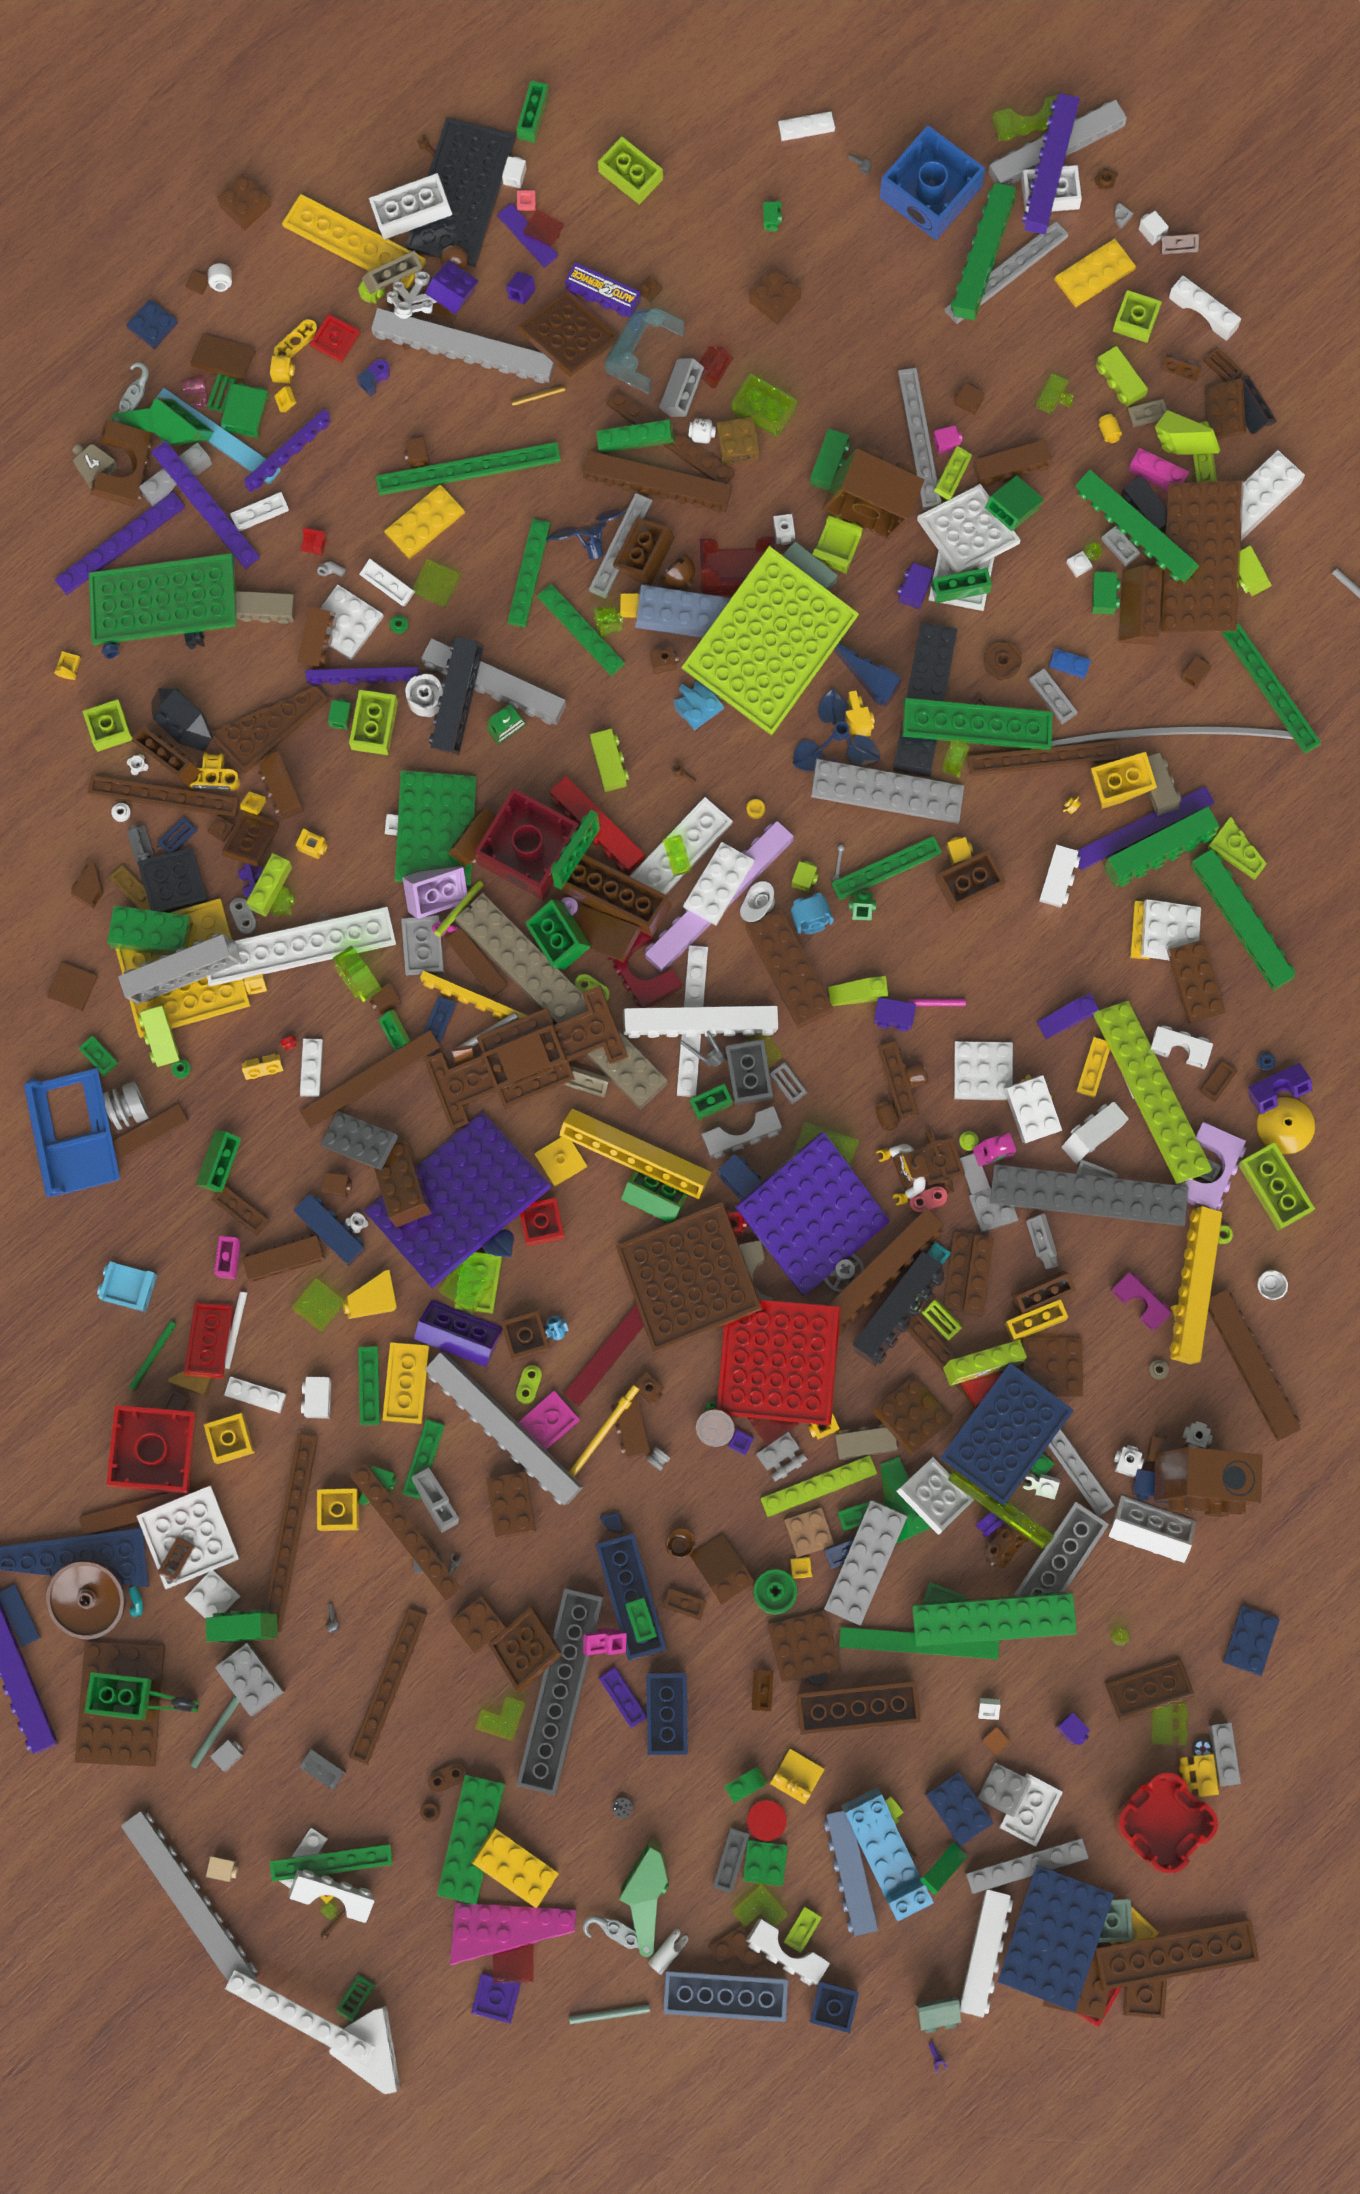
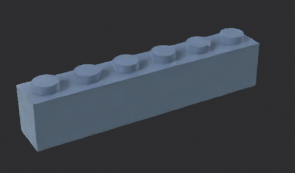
(852, 1874)

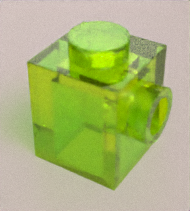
(283, 903)

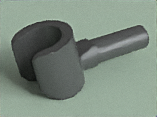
(865, 164)
(454, 1563)
(333, 1625)

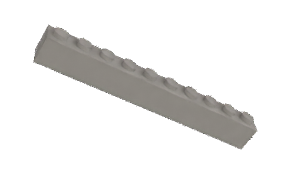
(462, 345)
(503, 1428)
(187, 1897)

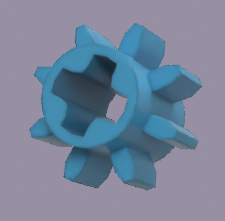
(556, 1327)

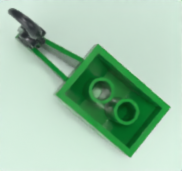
(128, 1697)

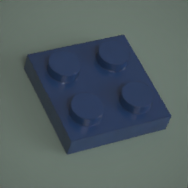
(152, 324)

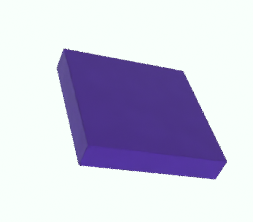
(495, 1999)

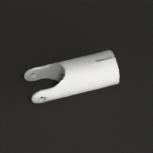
(667, 1952)

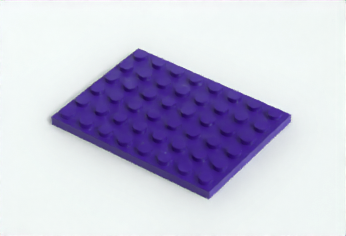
(473, 1190)

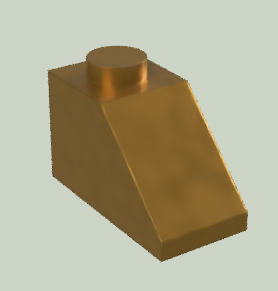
(195, 1384)

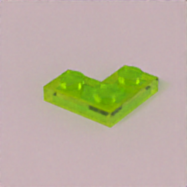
(504, 1724)
(762, 1903)

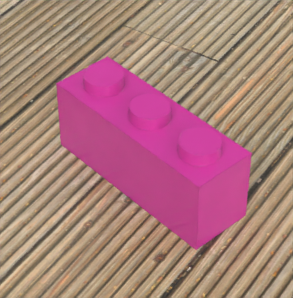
(1156, 469)

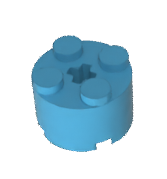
(811, 914)

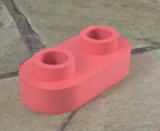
(928, 1199)

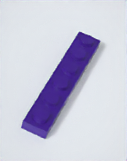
(283, 454)
(368, 675)

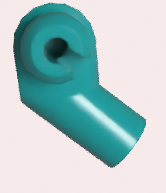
(137, 1601)

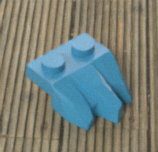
(697, 704)

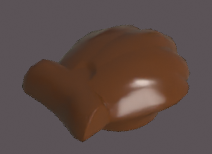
(1105, 179)

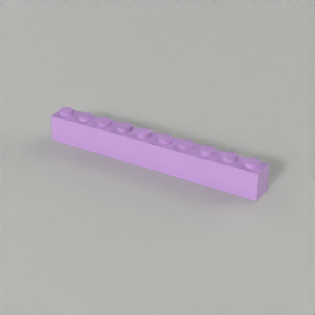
(691, 926)

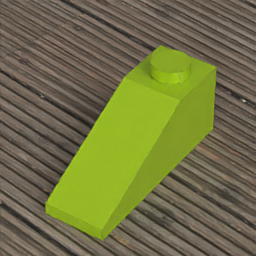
(858, 991)

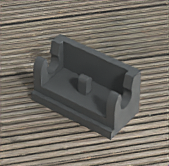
(322, 1769)

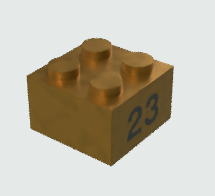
(737, 441)

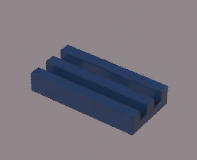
(182, 841)

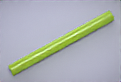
(458, 909)

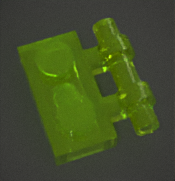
(1163, 1725)

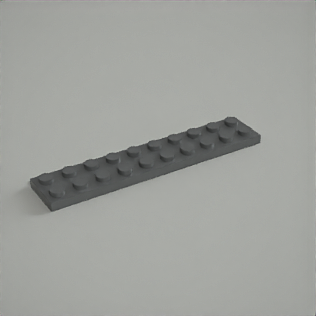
(1089, 1195)

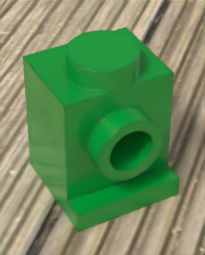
(771, 216)

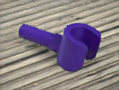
(936, 2057)

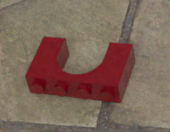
(646, 992)

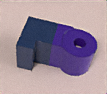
(373, 375)

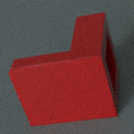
(313, 541)

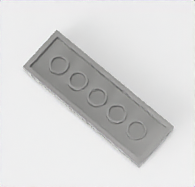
(865, 1562)

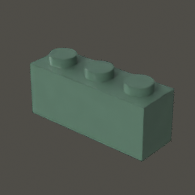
(811, 566)

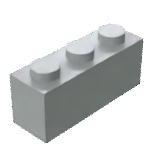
(681, 387)
(1224, 1754)

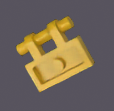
(1205, 1774)

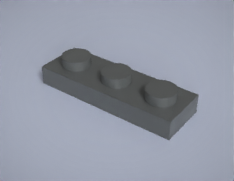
(731, 1860)

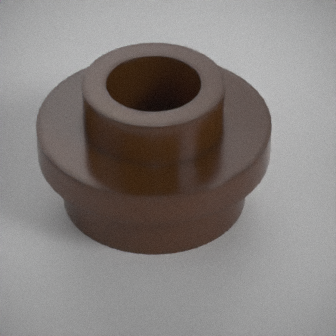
(423, 1811)

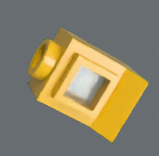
(311, 844)

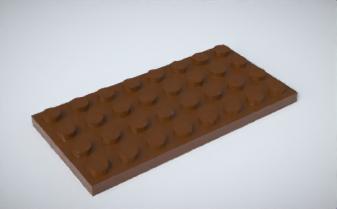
(1207, 526)

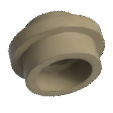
(1152, 1369)

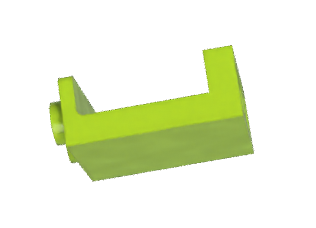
(838, 543)

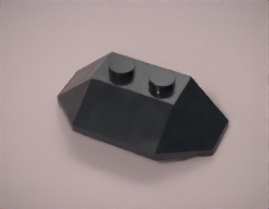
(181, 718)

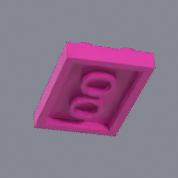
(549, 1420)

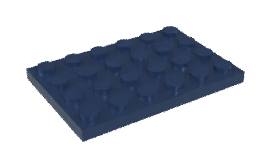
(1006, 1434)
(1055, 1938)

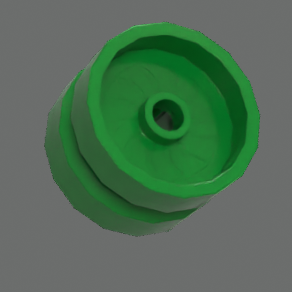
(775, 1580)

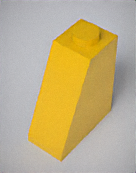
(372, 1298)

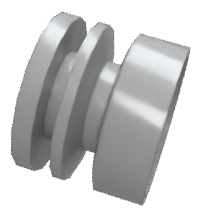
(126, 1105)

